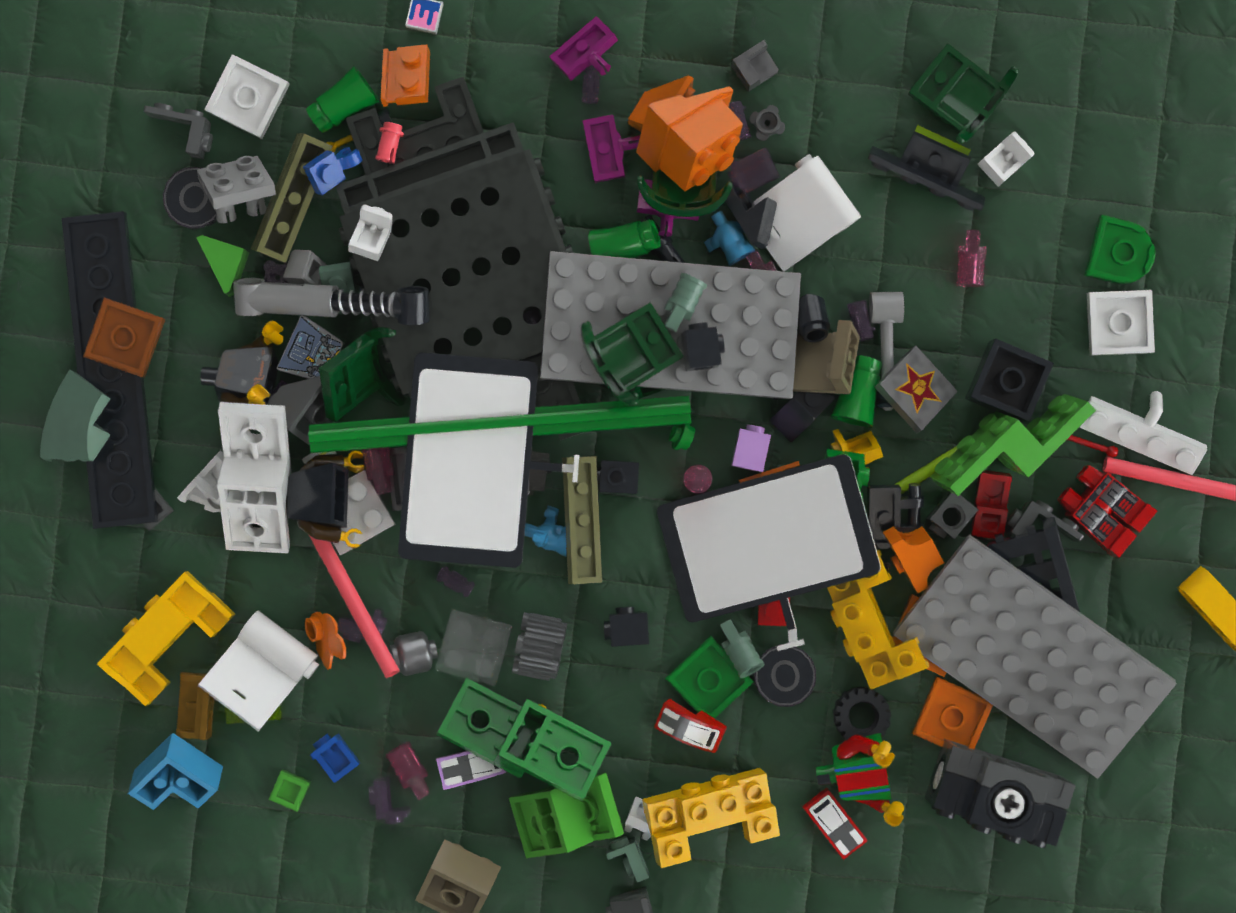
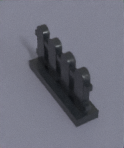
(1041, 570)

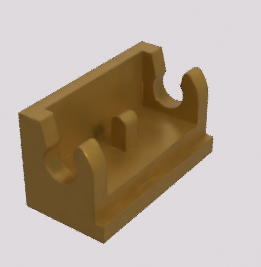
(194, 708)

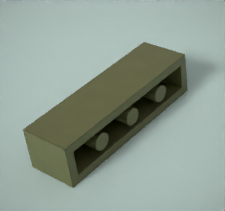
(291, 200)

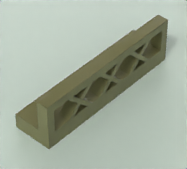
(582, 522)

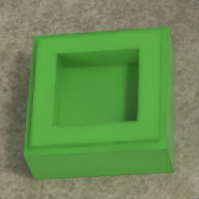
(289, 790)

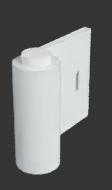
(807, 212)
(261, 668)

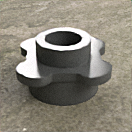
(770, 114)

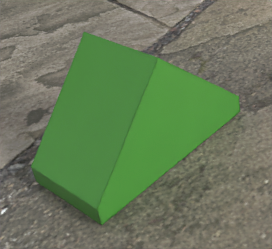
(225, 260)

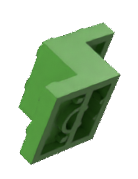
(558, 823)

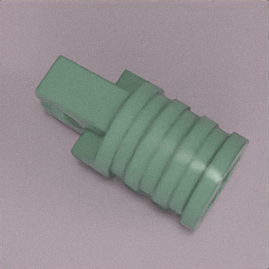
(683, 300)
(740, 650)

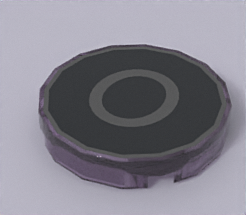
(187, 200)
(786, 676)

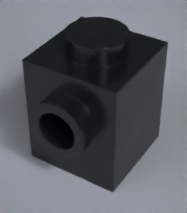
(702, 347)
(618, 477)
(627, 627)

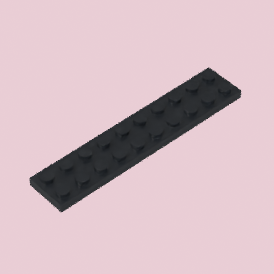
(123, 469)

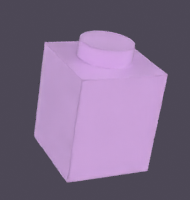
(751, 448)

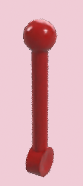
(1111, 451)

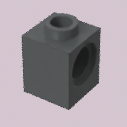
(964, 511)

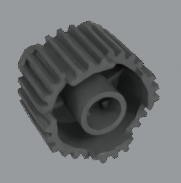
(539, 646)

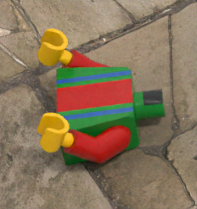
(863, 774)

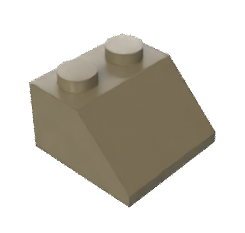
(457, 880)

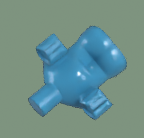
(729, 238)
(548, 534)

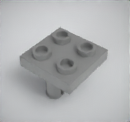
(235, 184)

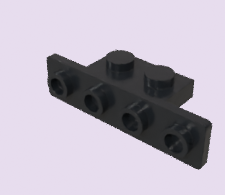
(933, 166)

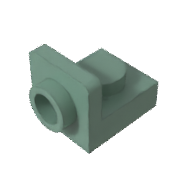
(338, 275)
(634, 862)

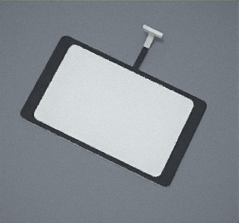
(469, 487)
(769, 540)

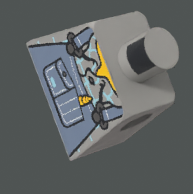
(309, 349)

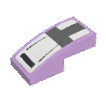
(464, 768)

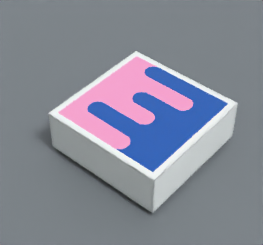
(424, 15)

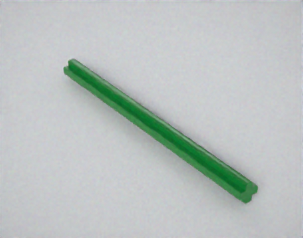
(546, 421)

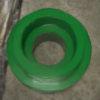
(681, 436)

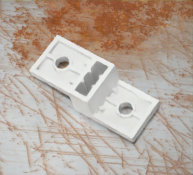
(254, 477)

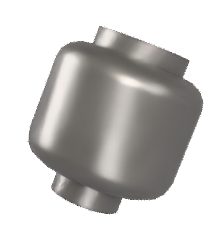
(413, 653)

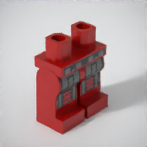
(1098, 502)

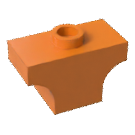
(914, 555)

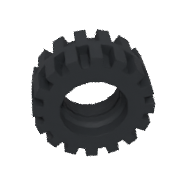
(864, 695)

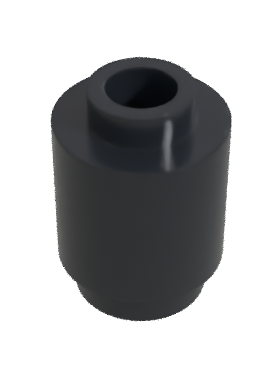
(813, 318)

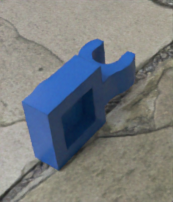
(327, 169)

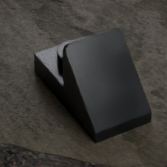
(754, 220)
(800, 413)

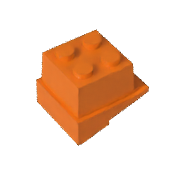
(690, 136)

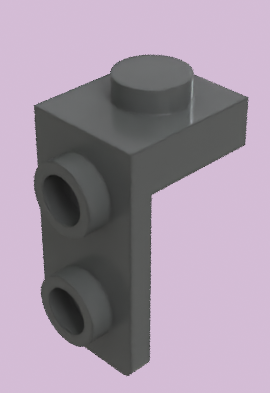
(199, 136)
(1030, 511)

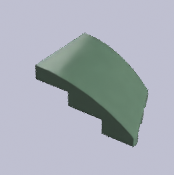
(70, 422)

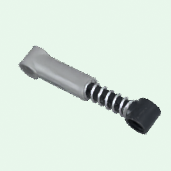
(258, 297)

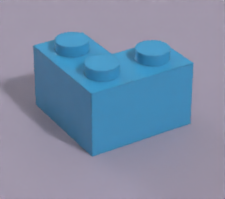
(177, 769)

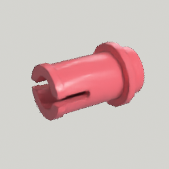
(389, 142)

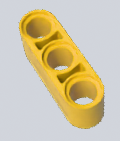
(1212, 603)

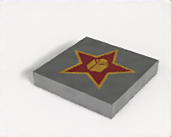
(916, 389)

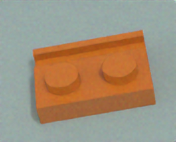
(405, 75)

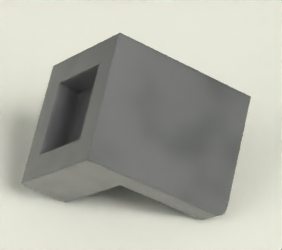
(754, 66)

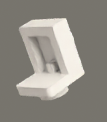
(1006, 158)
(371, 232)

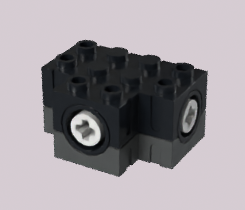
(999, 795)

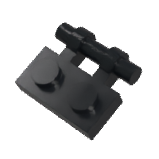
(885, 507)

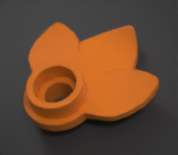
(323, 630)

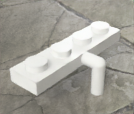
(1145, 434)

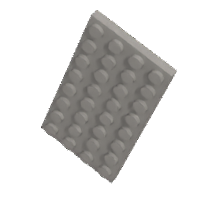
(748, 306)
(1034, 657)

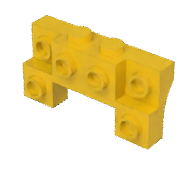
(868, 633)
(151, 636)
(708, 807)

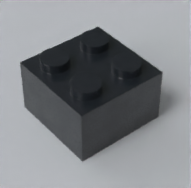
(1009, 380)

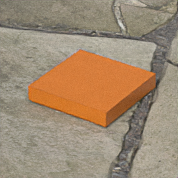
(952, 715)

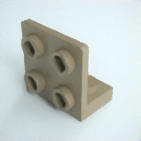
(827, 364)

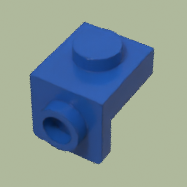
(334, 756)

